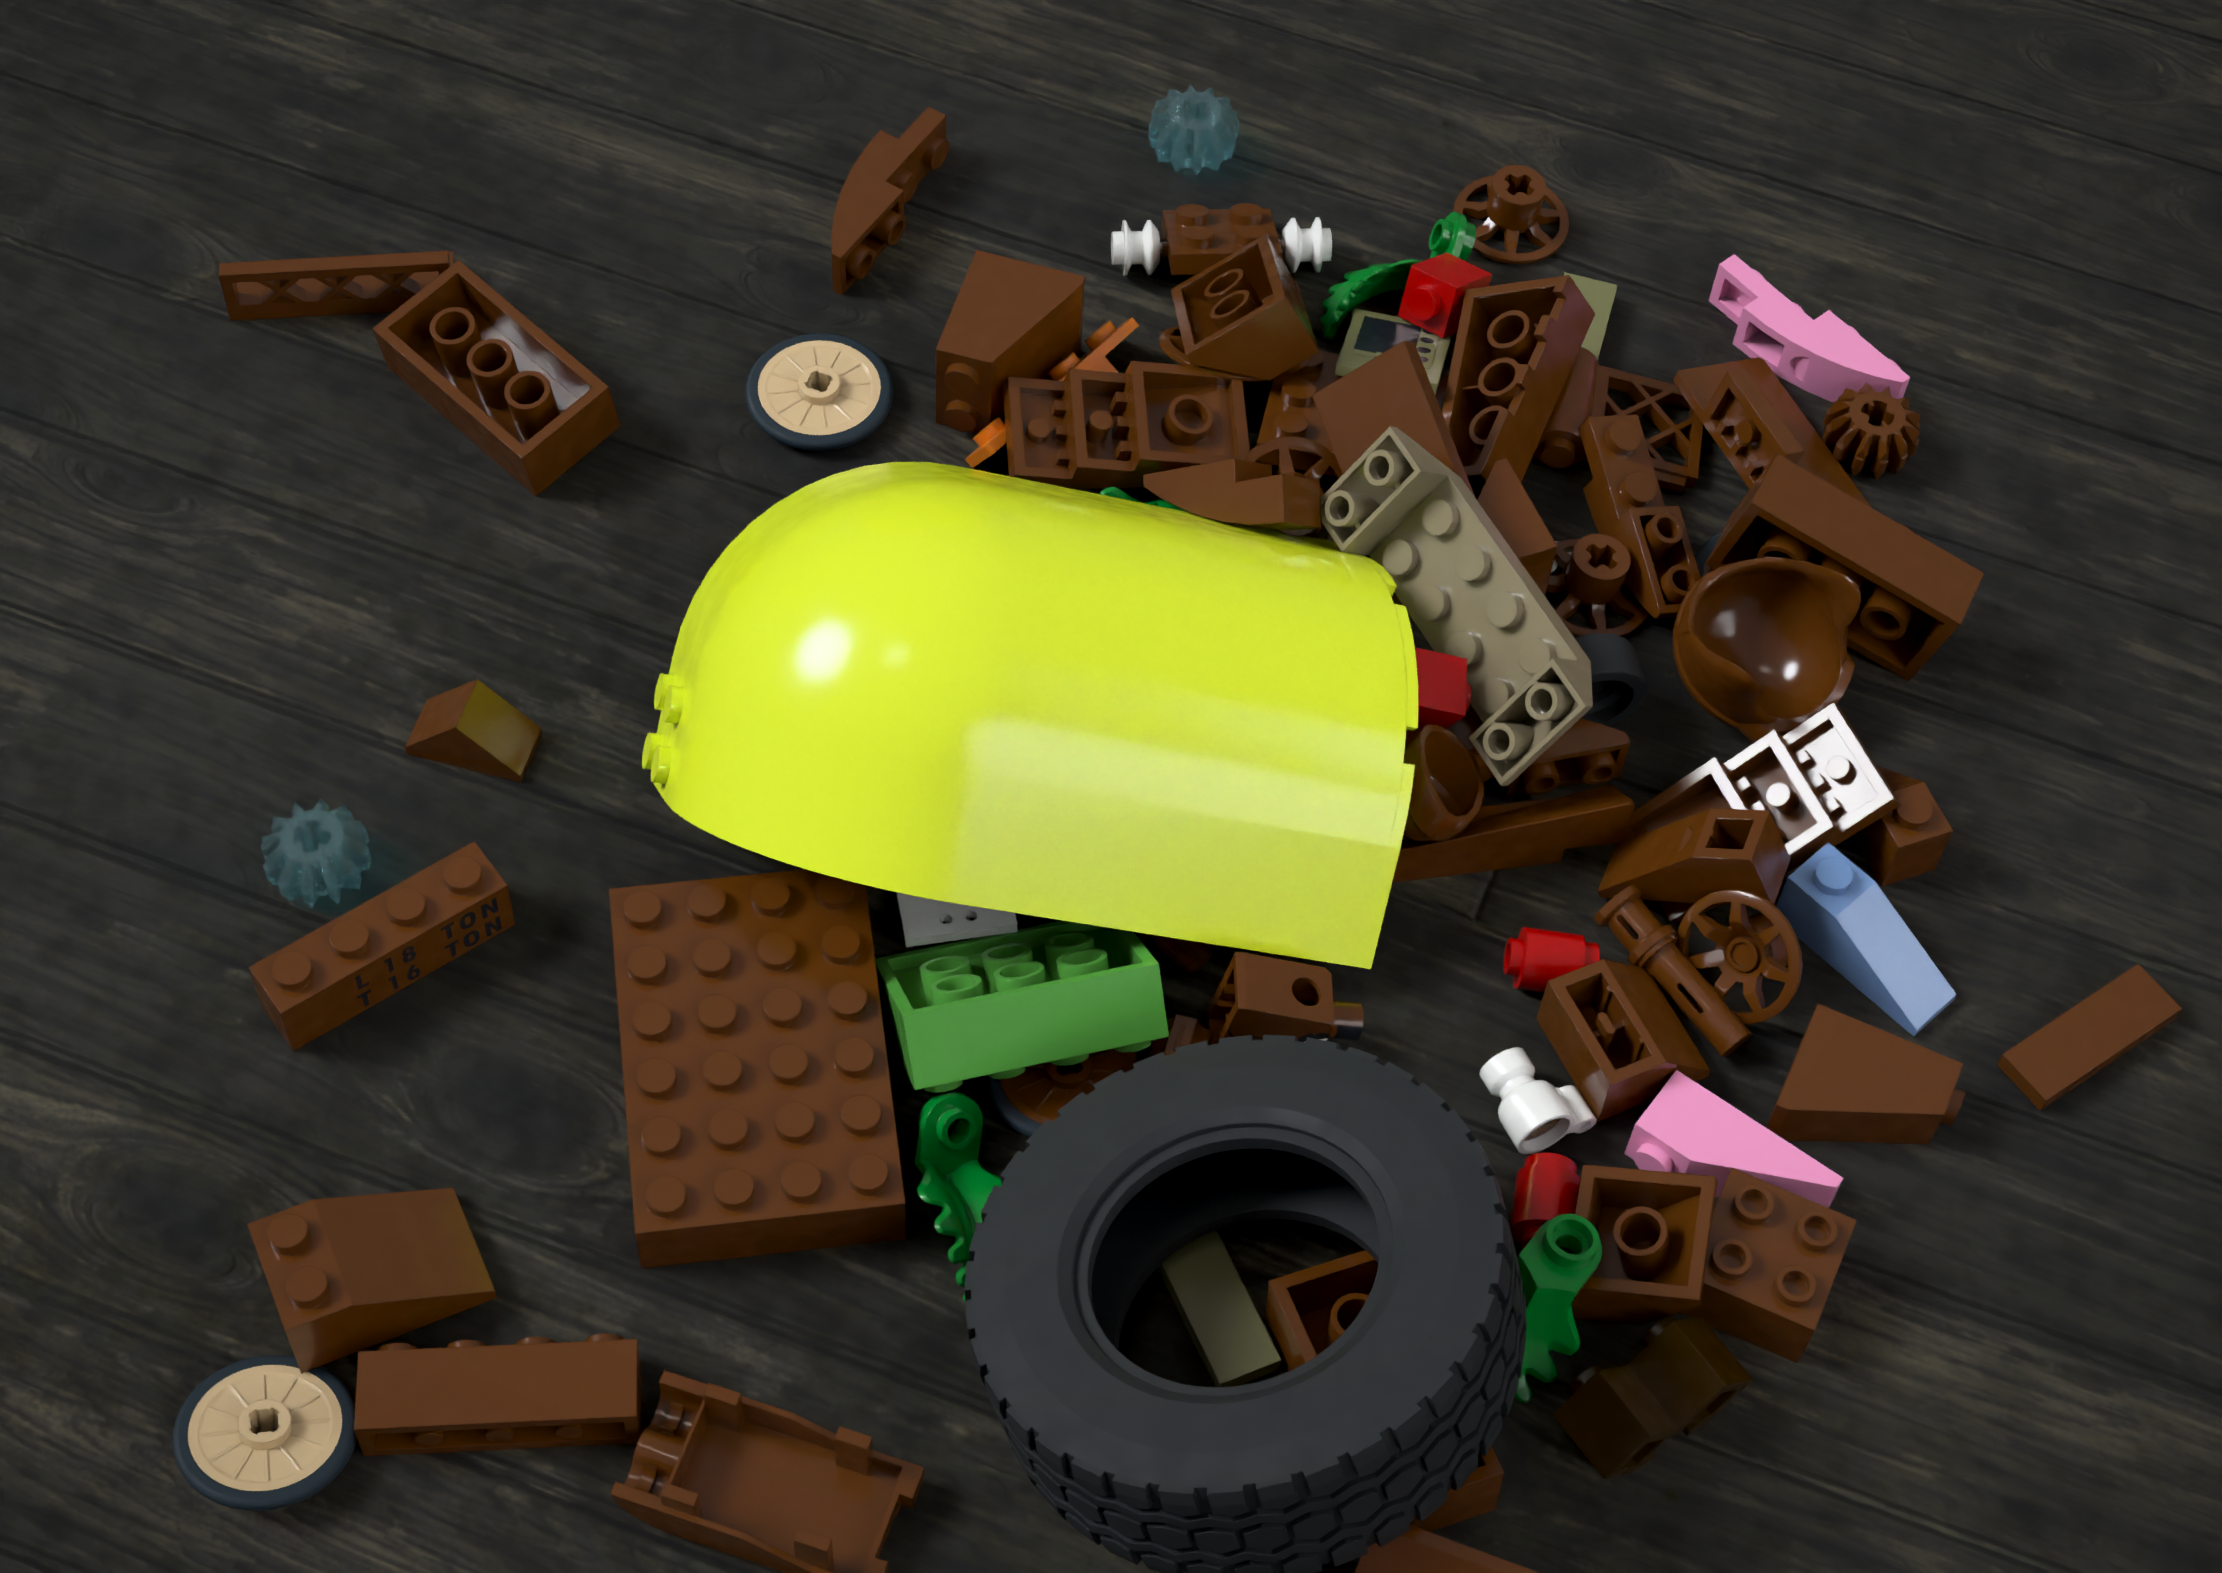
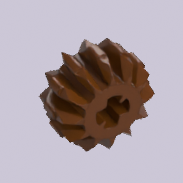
(1871, 431)

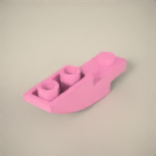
(1812, 354)

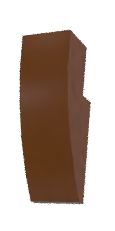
(1241, 494)

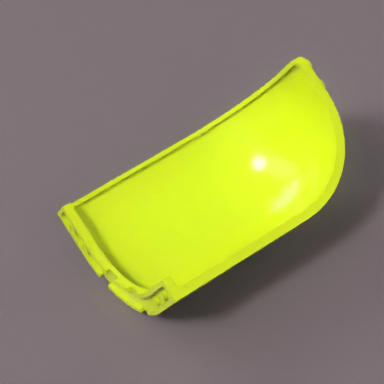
(1051, 709)

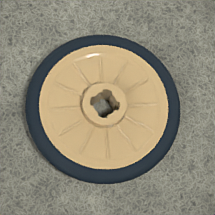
(819, 392)
(268, 1469)

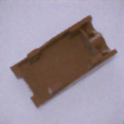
(764, 1482)

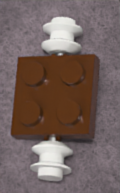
(1203, 236)

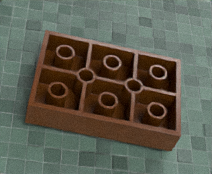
(754, 1068)

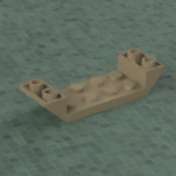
(1464, 596)

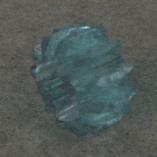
(1193, 129)
(316, 853)

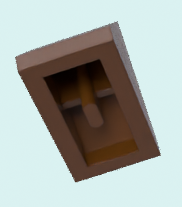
(475, 732)

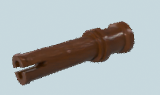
(1654, 949)

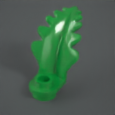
(1448, 235)
(952, 1170)
(1550, 1285)

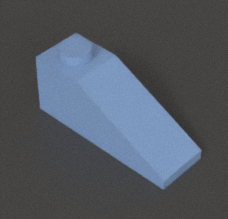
(1864, 938)

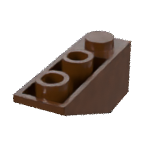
(1701, 856)

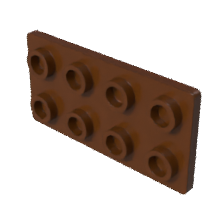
(1756, 419)

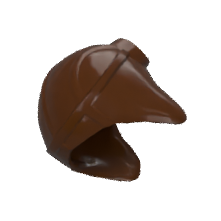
(1766, 642)

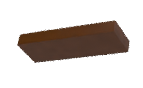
(2088, 1037)

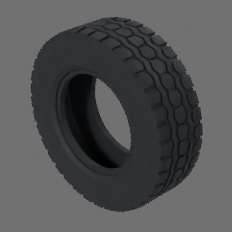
(1275, 1466)

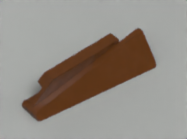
(1521, 835)

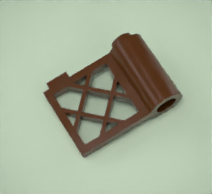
(1586, 396)

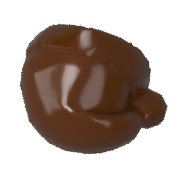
(1445, 785)

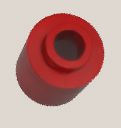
(1545, 955)
(1542, 1191)

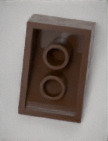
(368, 1269)

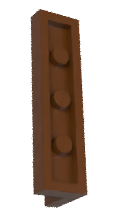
(327, 284)

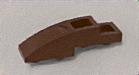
(875, 191)
(1630, 508)
(1583, 754)

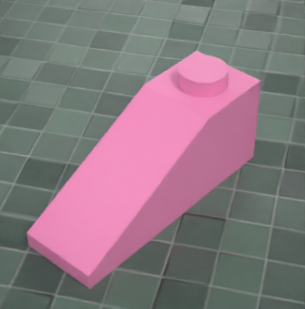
(1703, 1135)

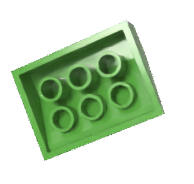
(1020, 1001)

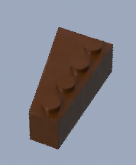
(1510, 370)

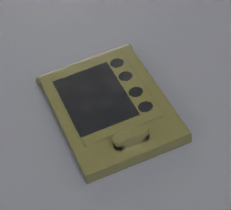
(1377, 332)

